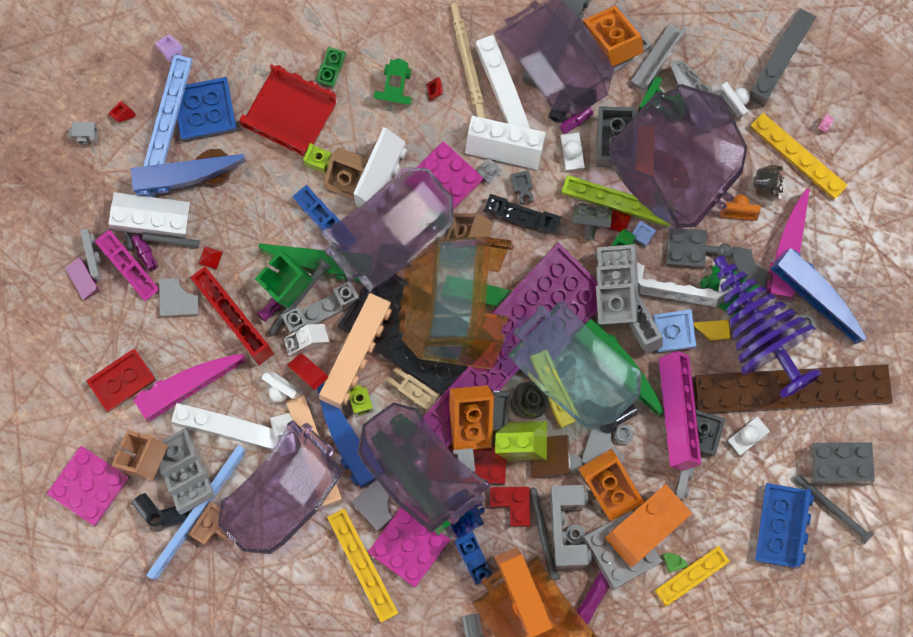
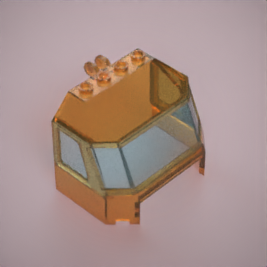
(448, 302)

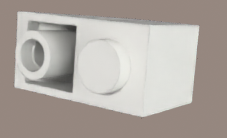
(306, 339)

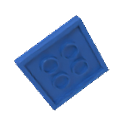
(206, 110)

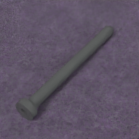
(316, 275)
(835, 509)
(543, 534)

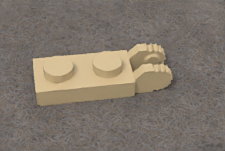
(414, 390)

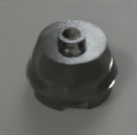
(769, 182)
(528, 401)

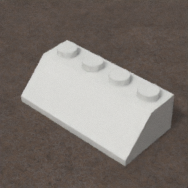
(505, 142)
(380, 166)
(148, 215)

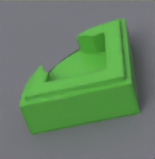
(674, 562)

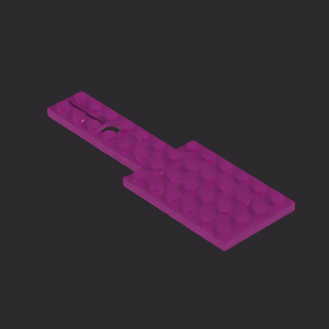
(551, 280)

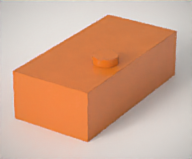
(648, 525)
(523, 592)

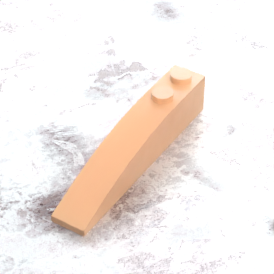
(301, 414)

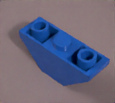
(473, 557)

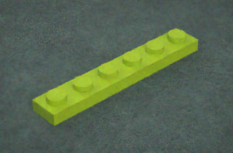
(608, 197)

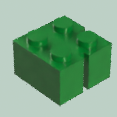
(287, 283)

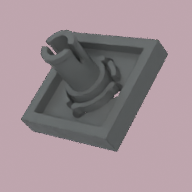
(591, 218)
(708, 424)

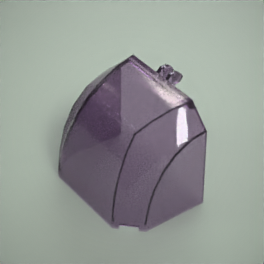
(680, 155)

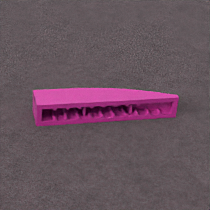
(790, 238)
(183, 385)

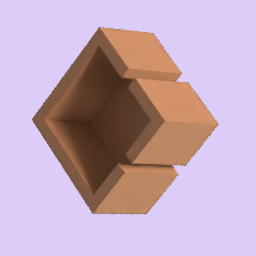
(147, 457)

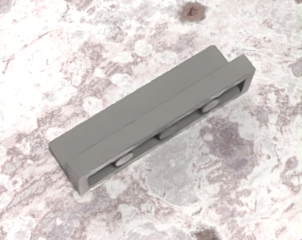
(658, 57)

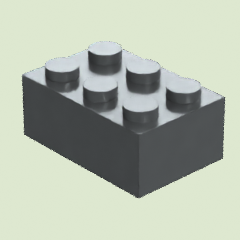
(609, 125)
(841, 463)

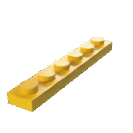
(798, 156)
(362, 565)

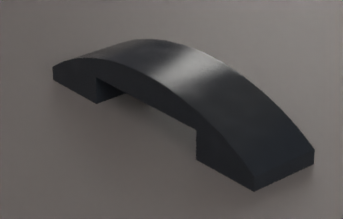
(522, 216)

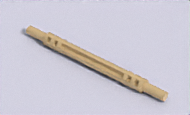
(467, 60)

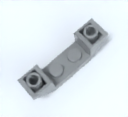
(322, 310)

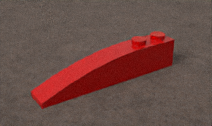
(232, 316)

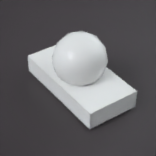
(736, 99)
(572, 152)
(281, 387)
(748, 436)

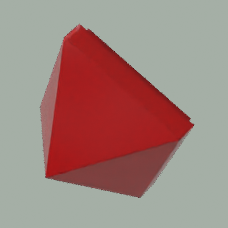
(435, 88)
(619, 221)
(210, 257)

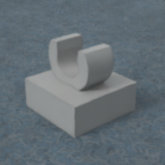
(489, 171)

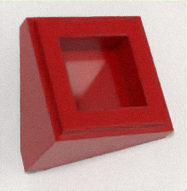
(121, 112)

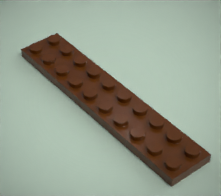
(762, 389)

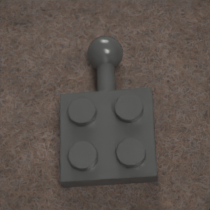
(689, 248)

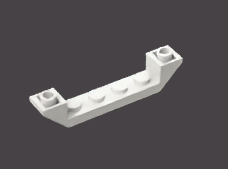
(680, 293)

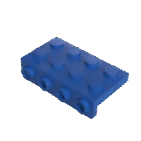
(783, 526)

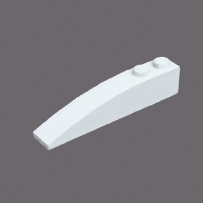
(501, 81)
(223, 426)

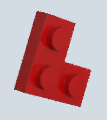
(517, 499)

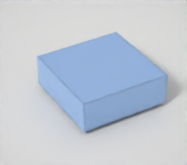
(643, 233)

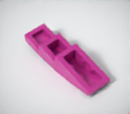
(126, 265)

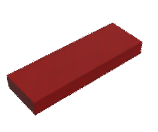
(307, 371)

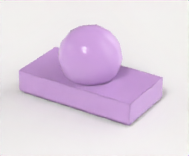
(169, 46)

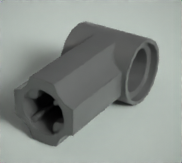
(472, 625)

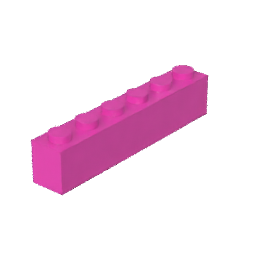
(679, 411)

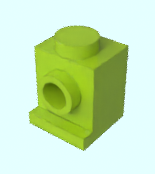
(310, 158)
(363, 407)

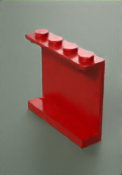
(289, 110)

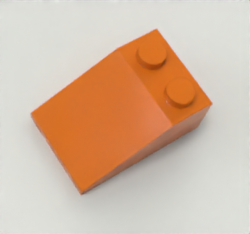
(615, 35)
(471, 417)
(611, 485)

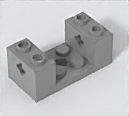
(561, 500)

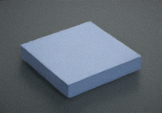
(676, 330)

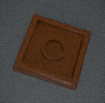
(557, 460)

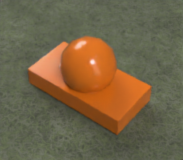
(741, 209)

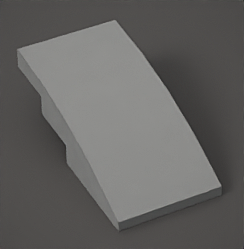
(617, 284)
(185, 472)

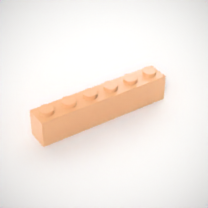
(355, 350)

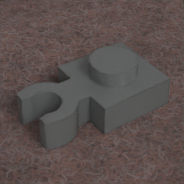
(522, 184)

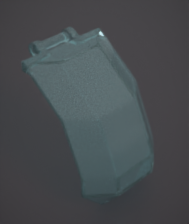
(575, 367)

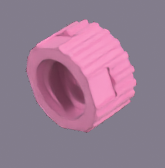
(826, 123)

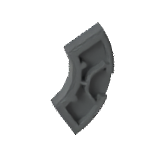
(744, 261)

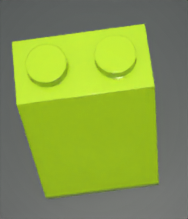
(522, 441)

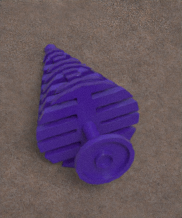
(766, 330)

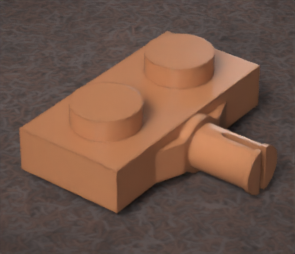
(207, 525)

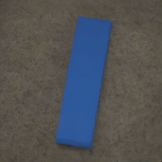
(315, 208)

